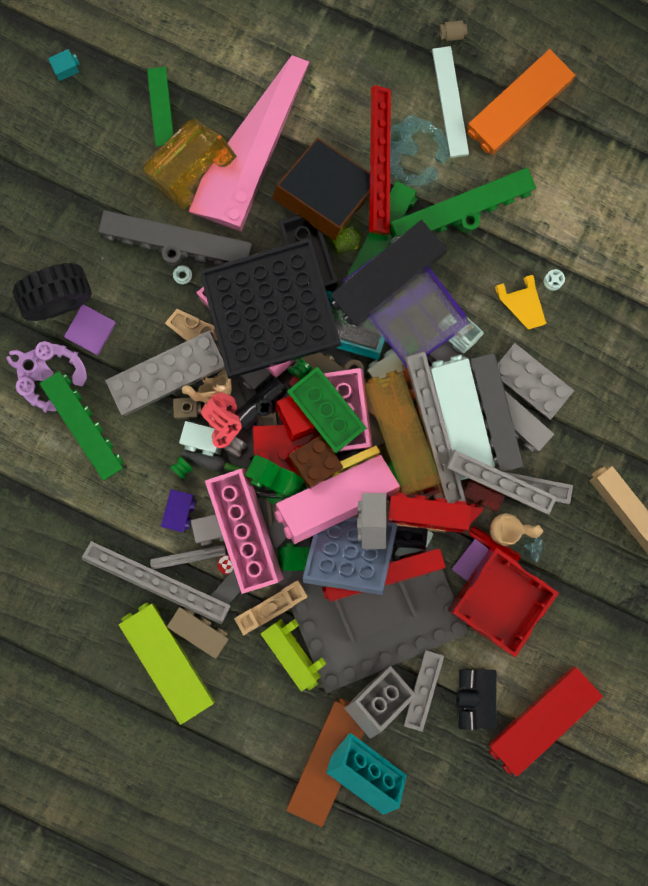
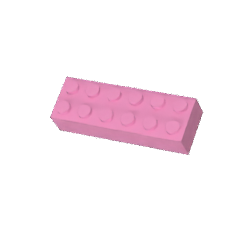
(244, 530)

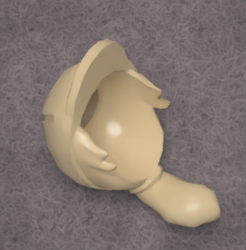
(210, 387)
(508, 529)

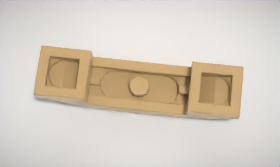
(271, 607)

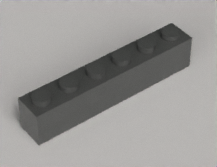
(497, 412)

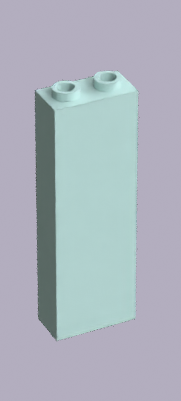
(461, 409)

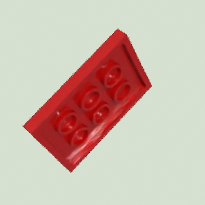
(274, 444)

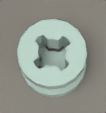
(556, 277)

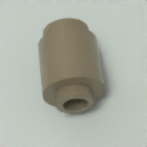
(453, 30)

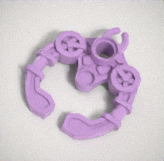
(26, 378)

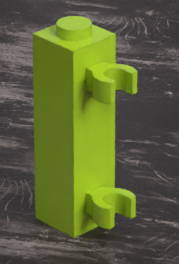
(292, 656)

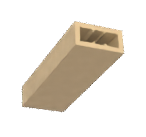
(623, 503)

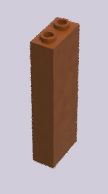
(316, 788)

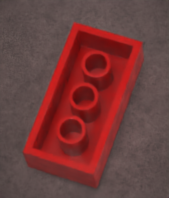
(428, 513)

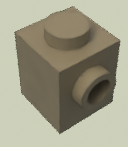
(186, 408)

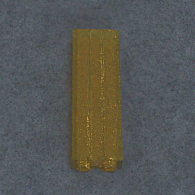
(402, 433)

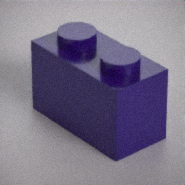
(178, 511)

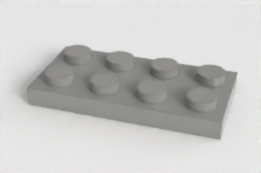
(533, 382)

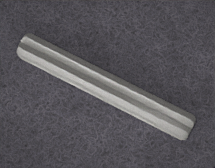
(188, 557)

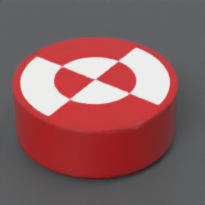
(225, 565)

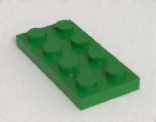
(327, 409)

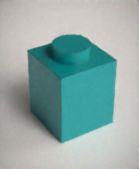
(64, 64)

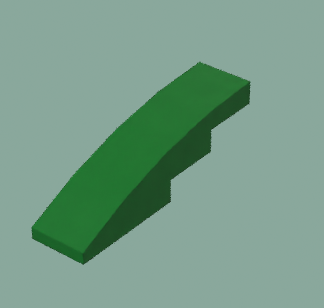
(160, 105)

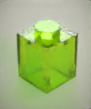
(347, 241)

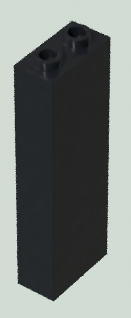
(388, 274)

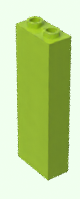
(166, 662)

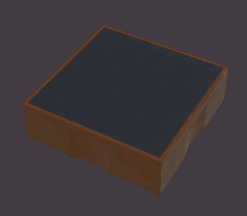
(324, 188)

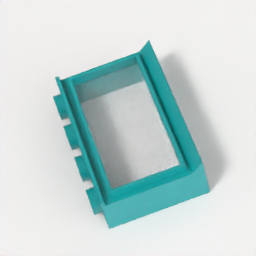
(361, 340)

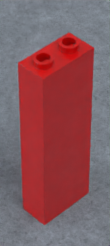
(398, 572)
(544, 721)

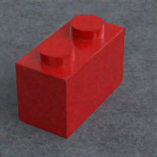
(293, 419)

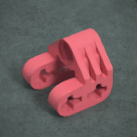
(221, 415)

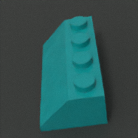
(367, 774)

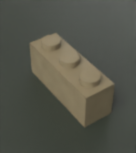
(199, 631)

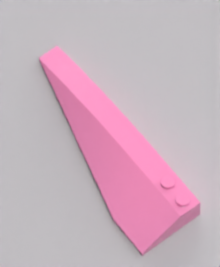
(229, 191)

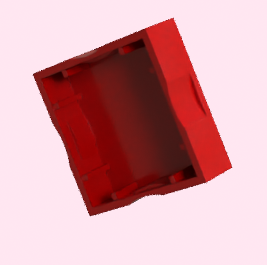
(503, 601)

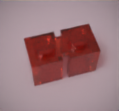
(475, 491)

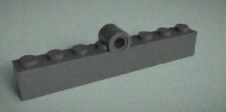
(172, 239)

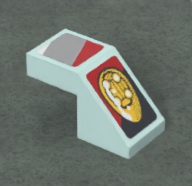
(403, 552)

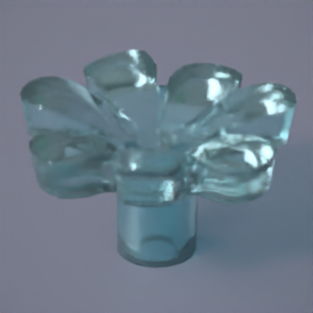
(535, 549)

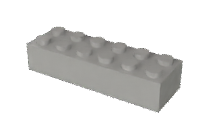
(166, 373)

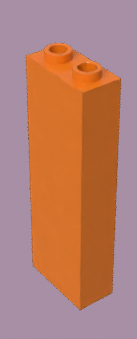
(520, 102)

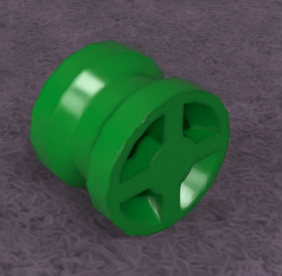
(299, 368)
(181, 468)

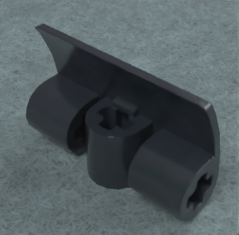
(271, 391)
(477, 699)

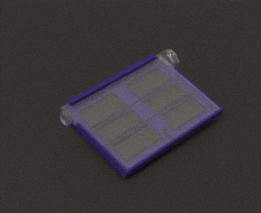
(419, 316)

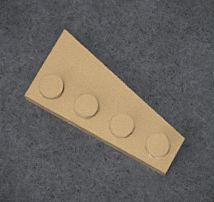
(188, 325)

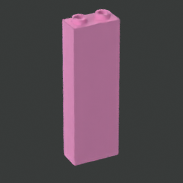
(334, 499)

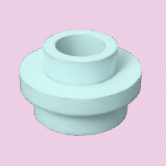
(180, 269)

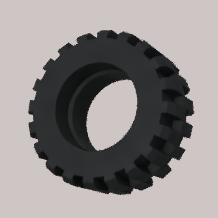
(52, 291)

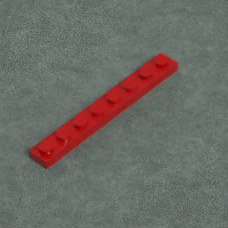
(380, 160)

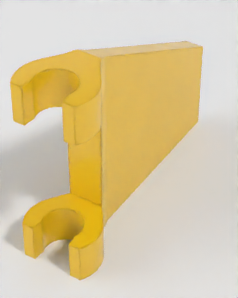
(523, 303)

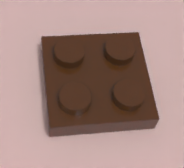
(315, 461)

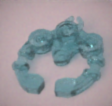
(407, 146)

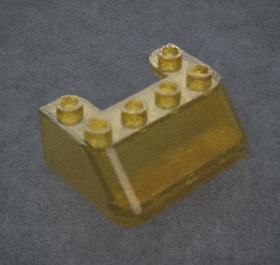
(186, 159)

